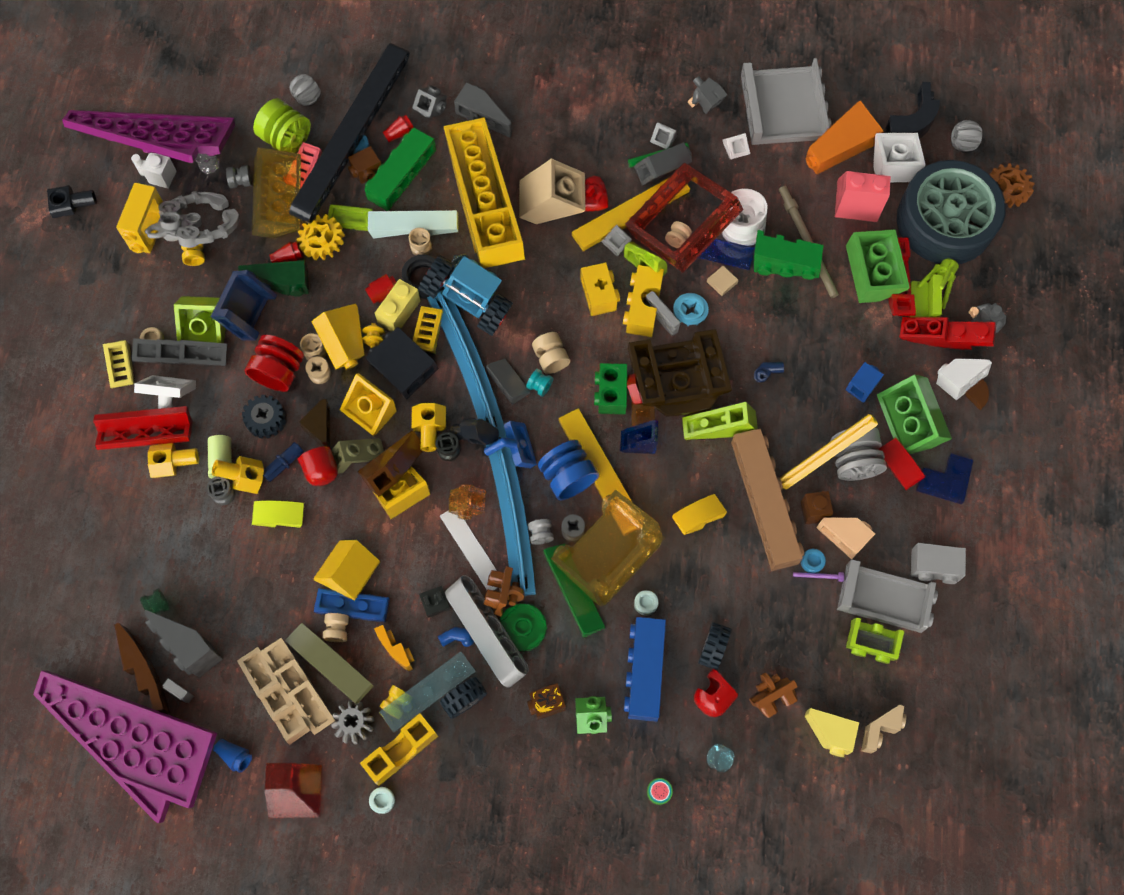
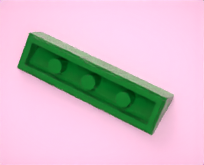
(577, 600)

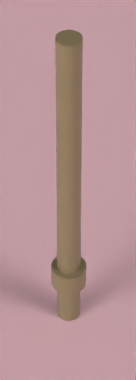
(792, 207)

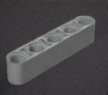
(486, 631)

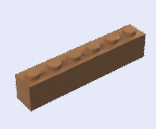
(767, 500)

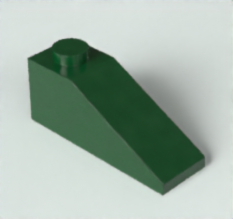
(283, 277)

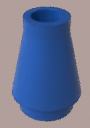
(234, 756)

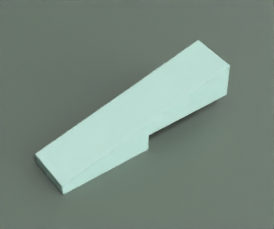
(397, 223)

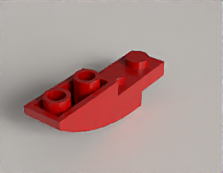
(946, 334)

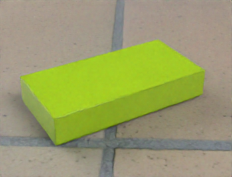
(350, 217)

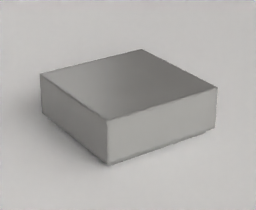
(616, 240)
(178, 691)

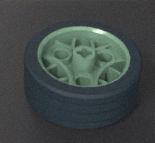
(949, 188)

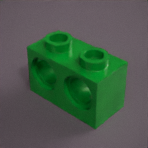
(615, 389)

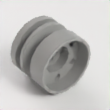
(861, 458)

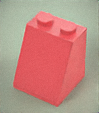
(861, 196)

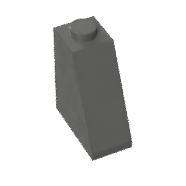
(663, 163)

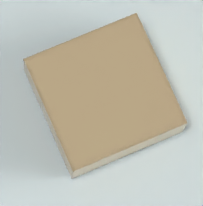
(722, 280)

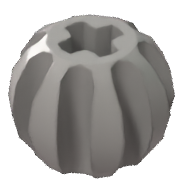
(305, 89)
(966, 136)

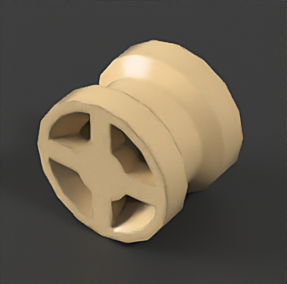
(678, 234)
(317, 375)

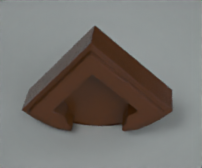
(978, 394)

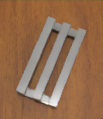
(663, 313)

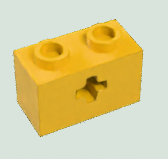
(592, 280)

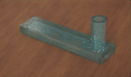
(427, 691)

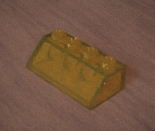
(274, 189)

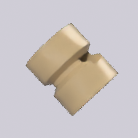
(550, 351)

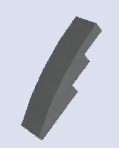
(179, 352)

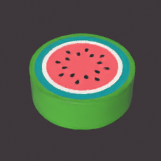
(659, 791)

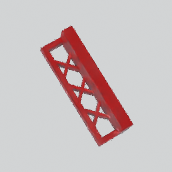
(144, 424)

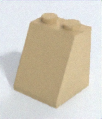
(551, 193)

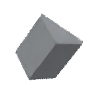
(663, 136)

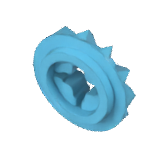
(690, 300)

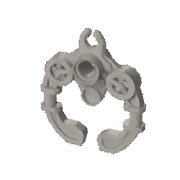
(180, 227)

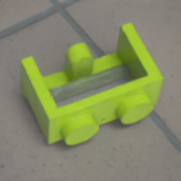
(874, 641)

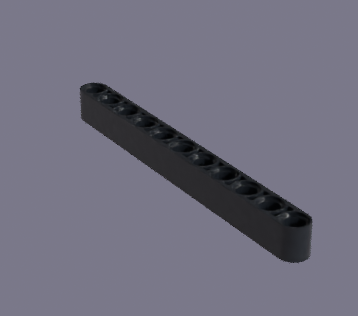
(349, 134)

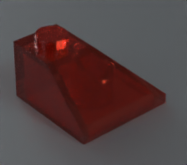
(293, 790)

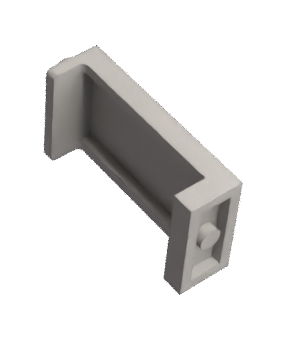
(887, 598)

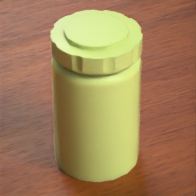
(218, 449)

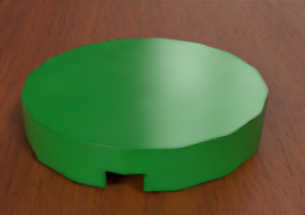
(524, 626)

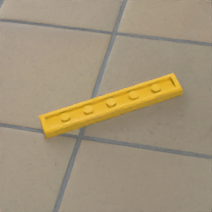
(597, 229)
(578, 429)

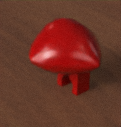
(595, 194)

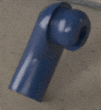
(766, 369)

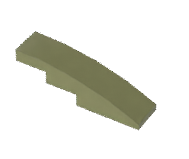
(329, 663)

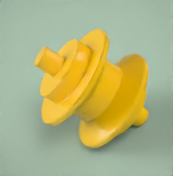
(373, 335)

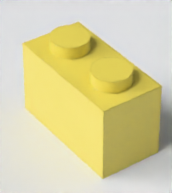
(397, 306)

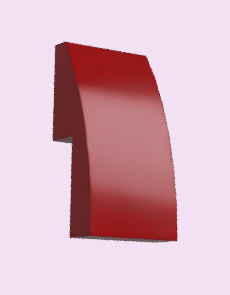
(901, 464)

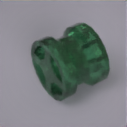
(155, 602)

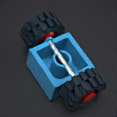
(470, 289)

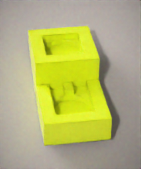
(277, 513)

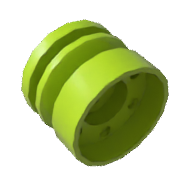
(281, 126)

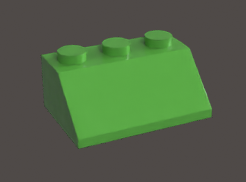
(876, 265)
(914, 414)

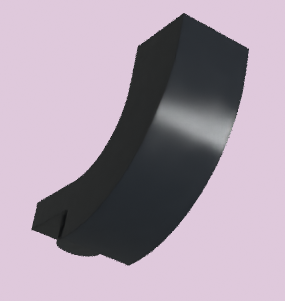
(921, 120)

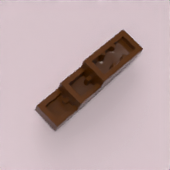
(137, 662)

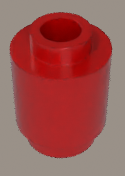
(380, 288)

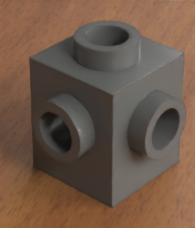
(430, 101)

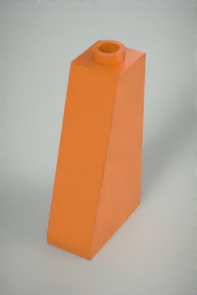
(844, 139)

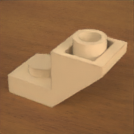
(889, 722)

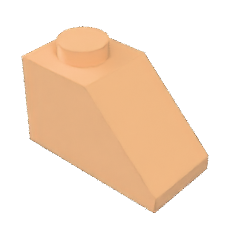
(847, 533)

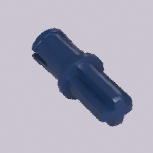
(282, 462)

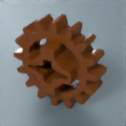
(1013, 183)

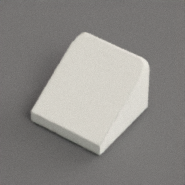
(736, 146)

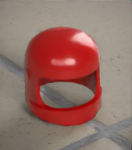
(319, 466)
(716, 697)

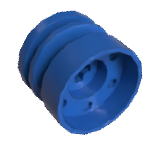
(568, 469)

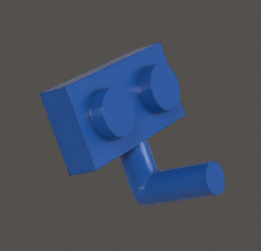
(519, 443)

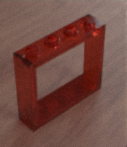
(703, 235)

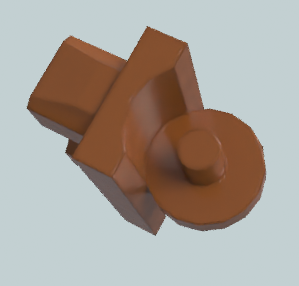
(506, 592)
(771, 690)

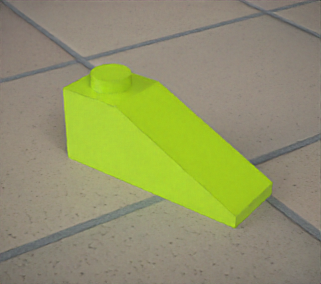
(720, 422)

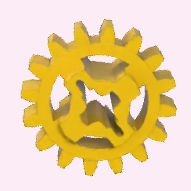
(321, 237)

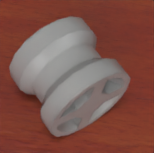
(540, 531)

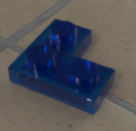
(948, 485)

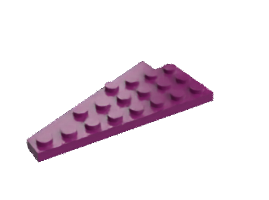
(163, 134)
(141, 748)

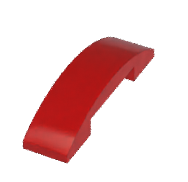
(903, 303)

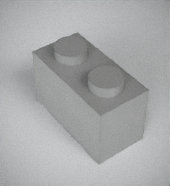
(938, 563)

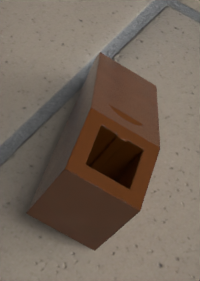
(391, 464)

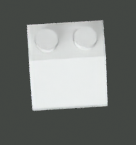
(898, 156)

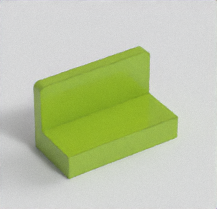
(928, 297)

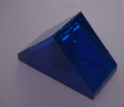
(640, 438)

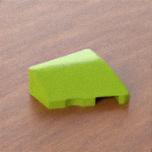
(639, 256)

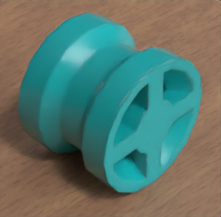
(539, 382)

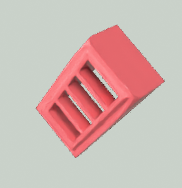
(309, 154)

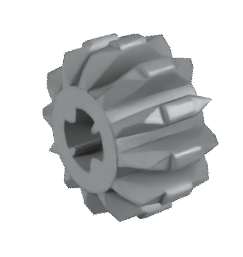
(355, 713)

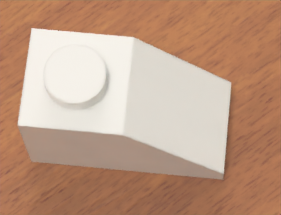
(962, 375)

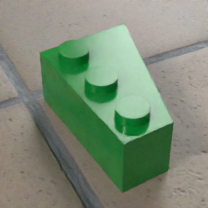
(787, 257)

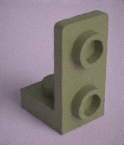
(355, 452)

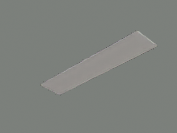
(469, 546)

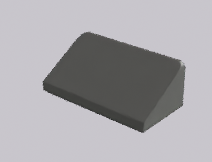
(507, 380)

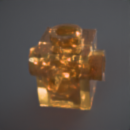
(467, 501)

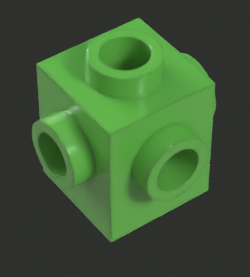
(592, 715)

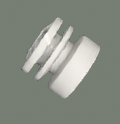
(753, 218)

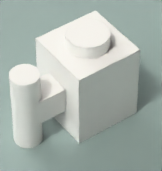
(156, 168)

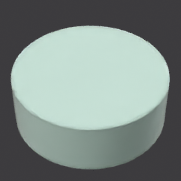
(646, 602)
(382, 800)

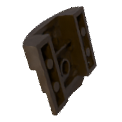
(680, 375)

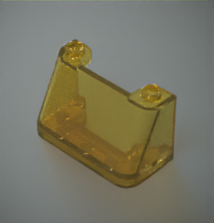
(610, 549)

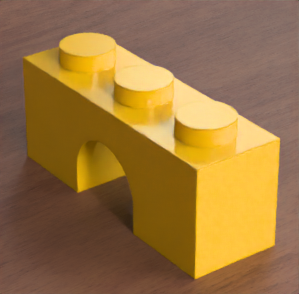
(641, 317)
(390, 758)

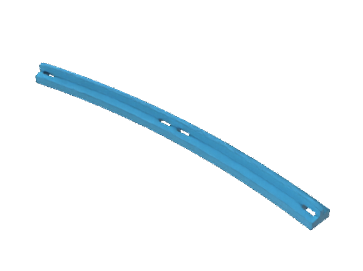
(501, 461)

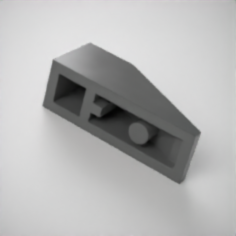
(475, 104)

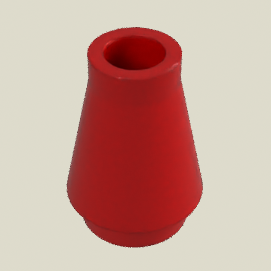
(398, 128)
(287, 253)

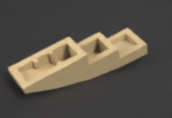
(297, 686)
(273, 696)

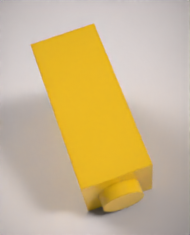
(341, 335)

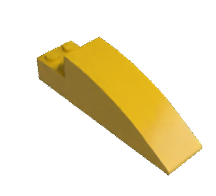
(483, 194)

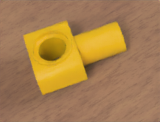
(428, 427)
(173, 459)
(237, 473)

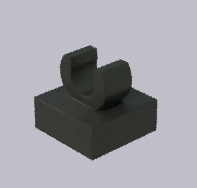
(434, 601)

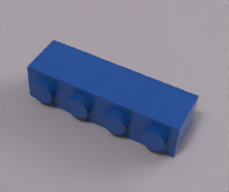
(646, 669)

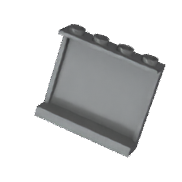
(785, 104)

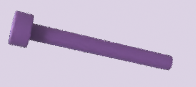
(840, 576)

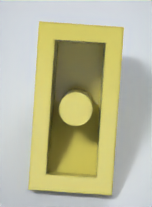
(833, 731)

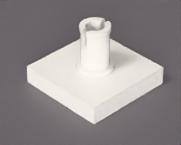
(165, 388)

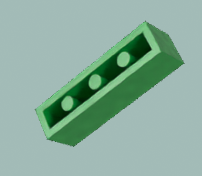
(400, 169)

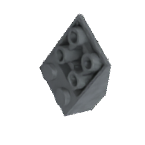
(191, 649)

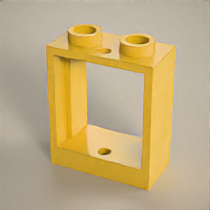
(138, 214)

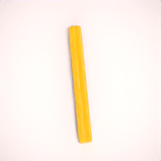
(828, 451)

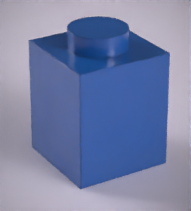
(864, 382)

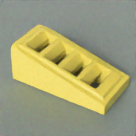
(115, 347)

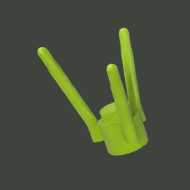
(947, 270)

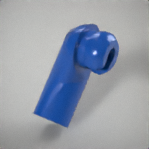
(457, 634)

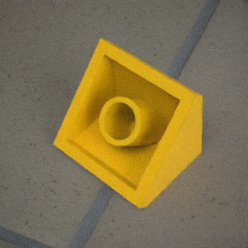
(368, 405)
(404, 493)
(347, 568)

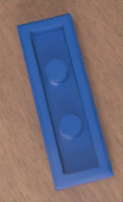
(364, 607)

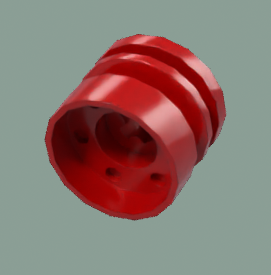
(274, 363)

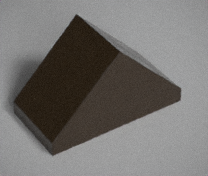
(317, 423)

